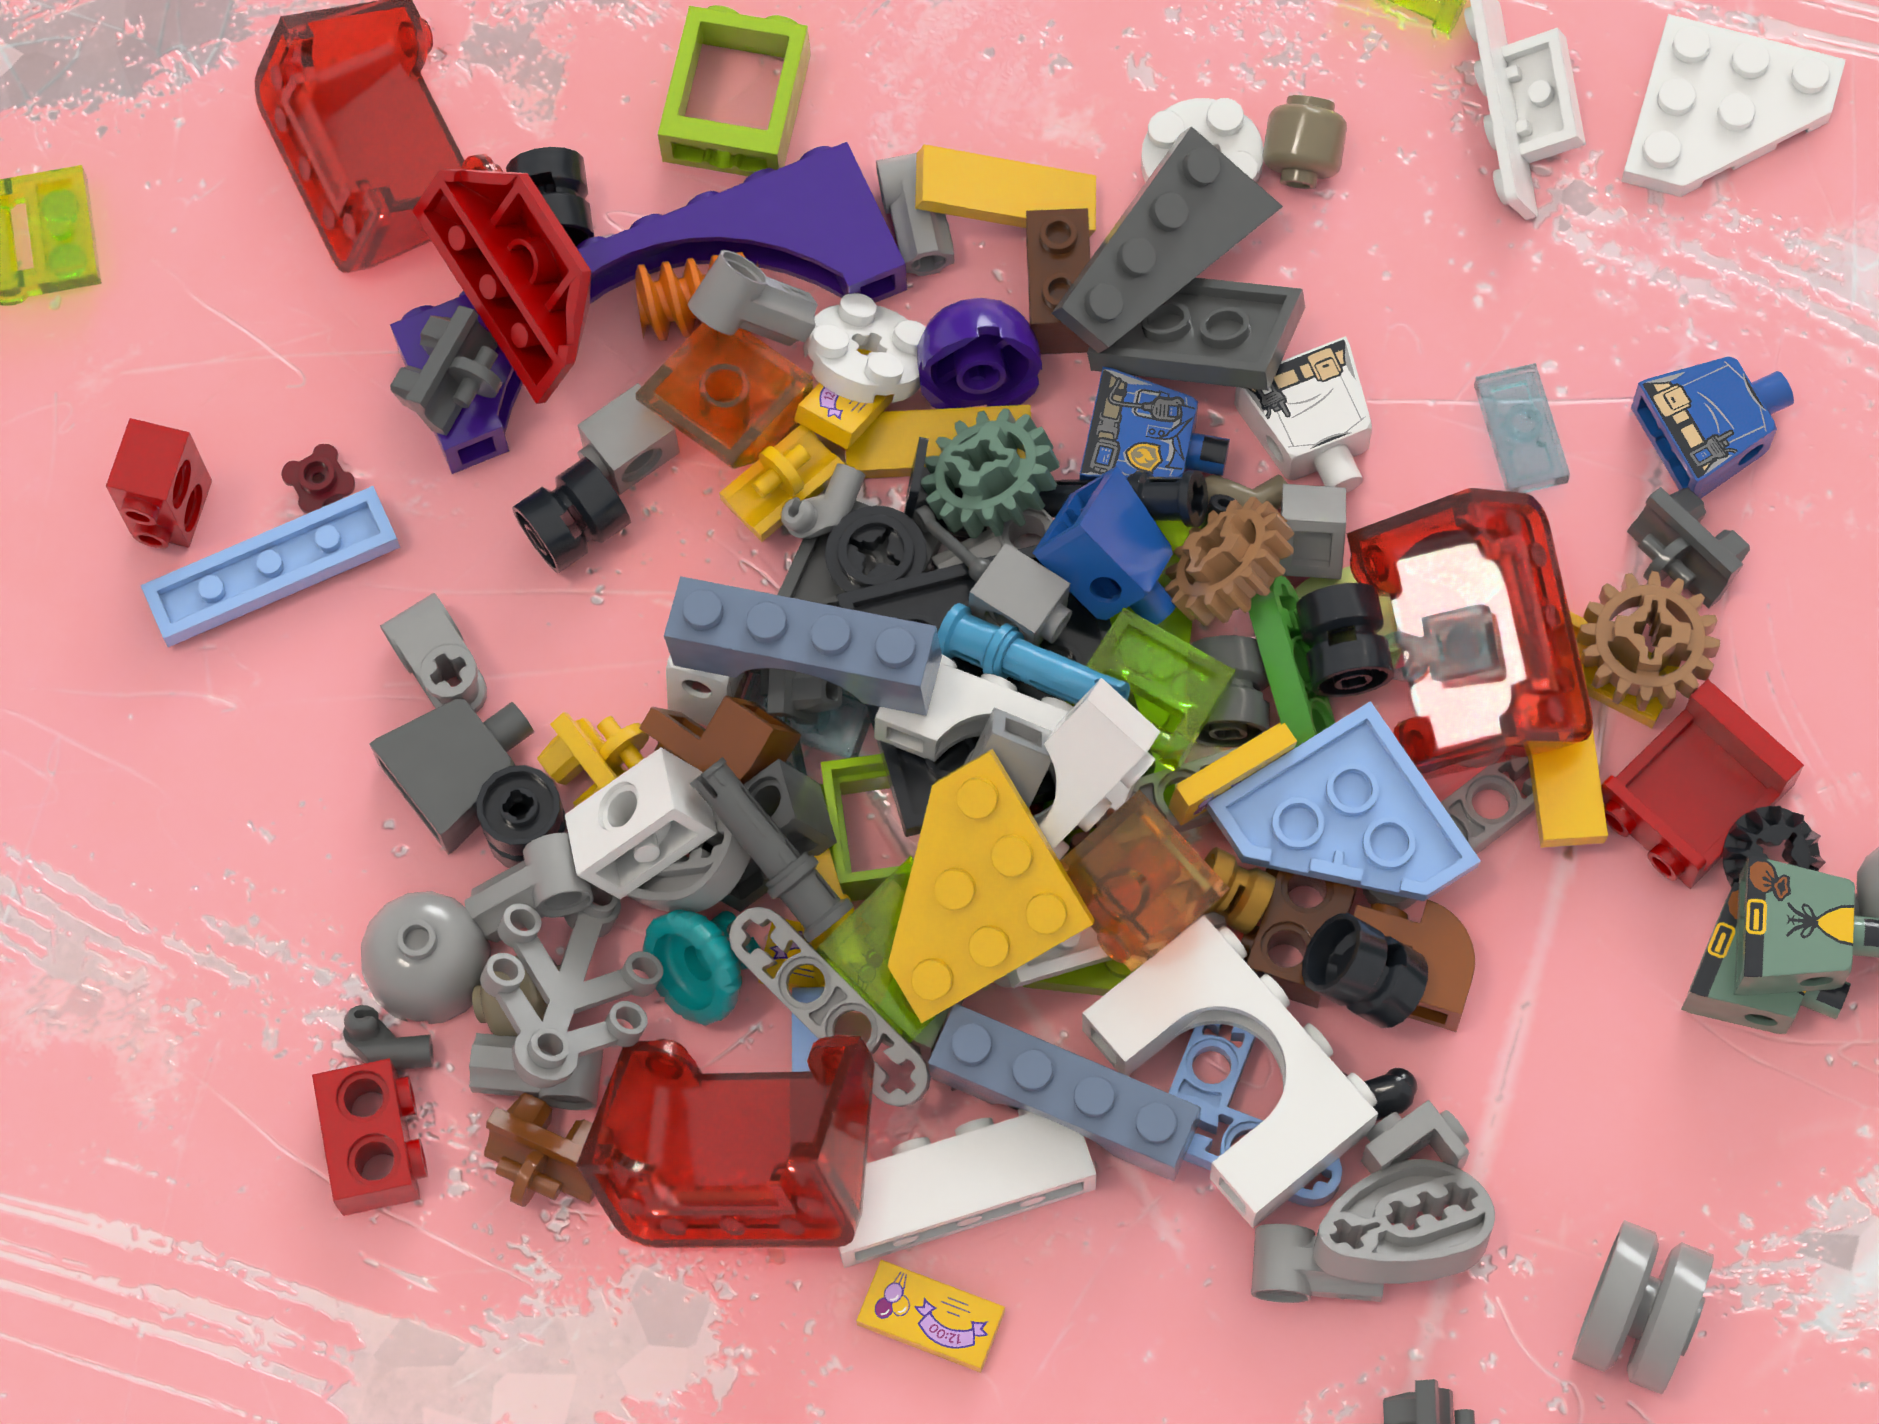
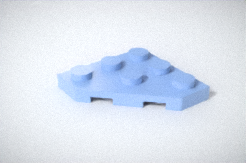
(1347, 814)

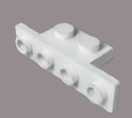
(1528, 100)

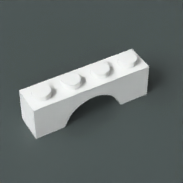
(961, 710)
(1091, 752)

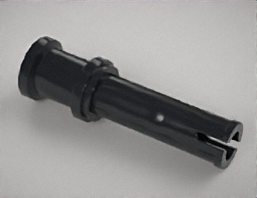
(1164, 497)

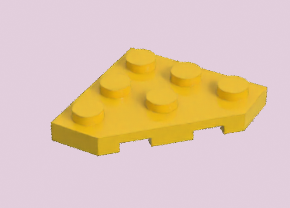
(979, 891)

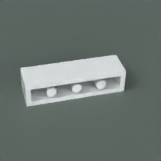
(967, 1182)

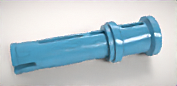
(1007, 654)

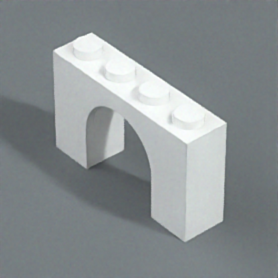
(1207, 982)

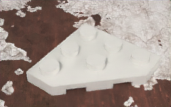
(1723, 103)

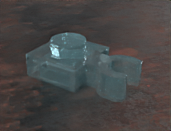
(1452, 646)

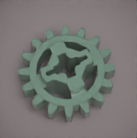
(990, 473)

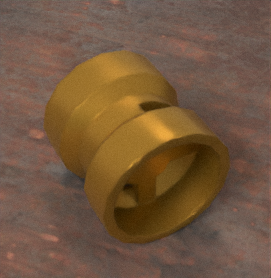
(1247, 894)

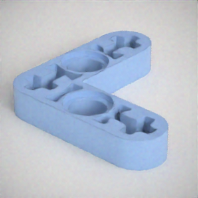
(1215, 1102)

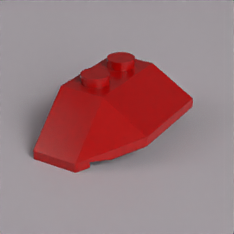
(512, 267)

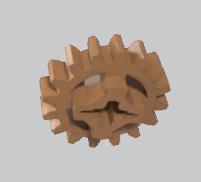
(1229, 561)
(1675, 633)

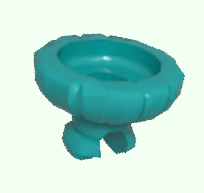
(698, 964)

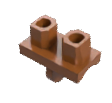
(533, 1155)

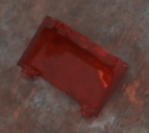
(358, 125)
(1497, 554)
(733, 1153)

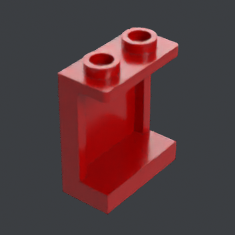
(1697, 784)

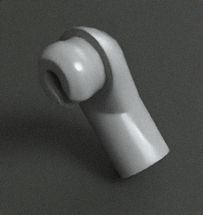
(821, 513)

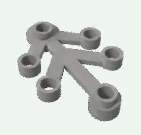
(566, 991)

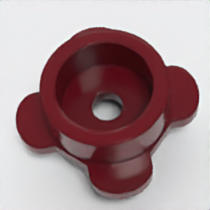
(317, 495)

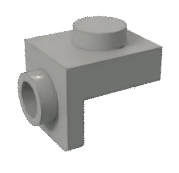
(1400, 1139)

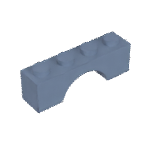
(742, 629)
(1091, 1099)

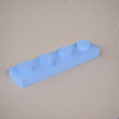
(270, 566)

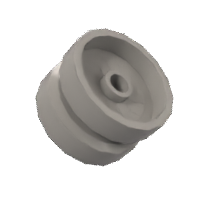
(1651, 1309)

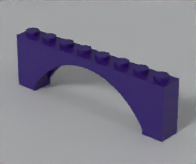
(795, 220)

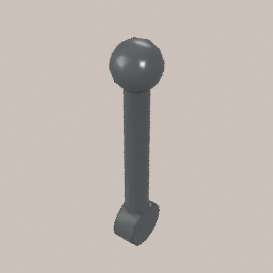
(926, 522)

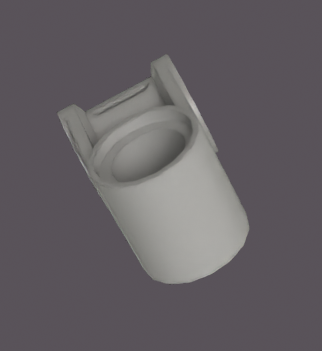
(435, 652)

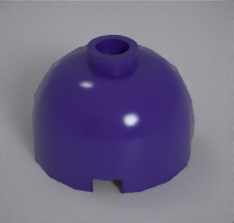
(978, 356)

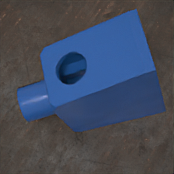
(1109, 550)

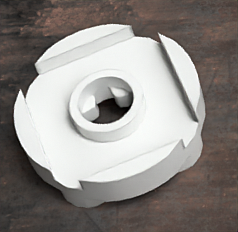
(1216, 120)
(864, 325)

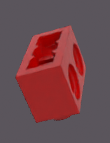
(159, 484)
(354, 1140)

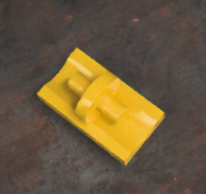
(791, 469)
(581, 748)

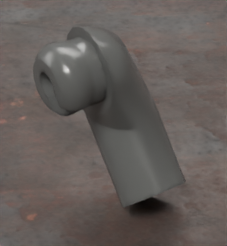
(375, 1042)

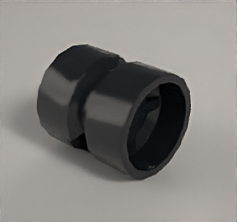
(563, 184)
(590, 503)
(1346, 649)
(518, 808)
(1365, 970)

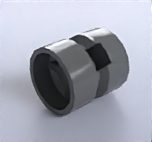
(1242, 709)

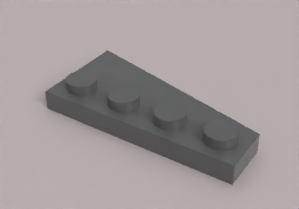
(1167, 236)

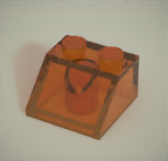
(728, 394)
(1140, 881)

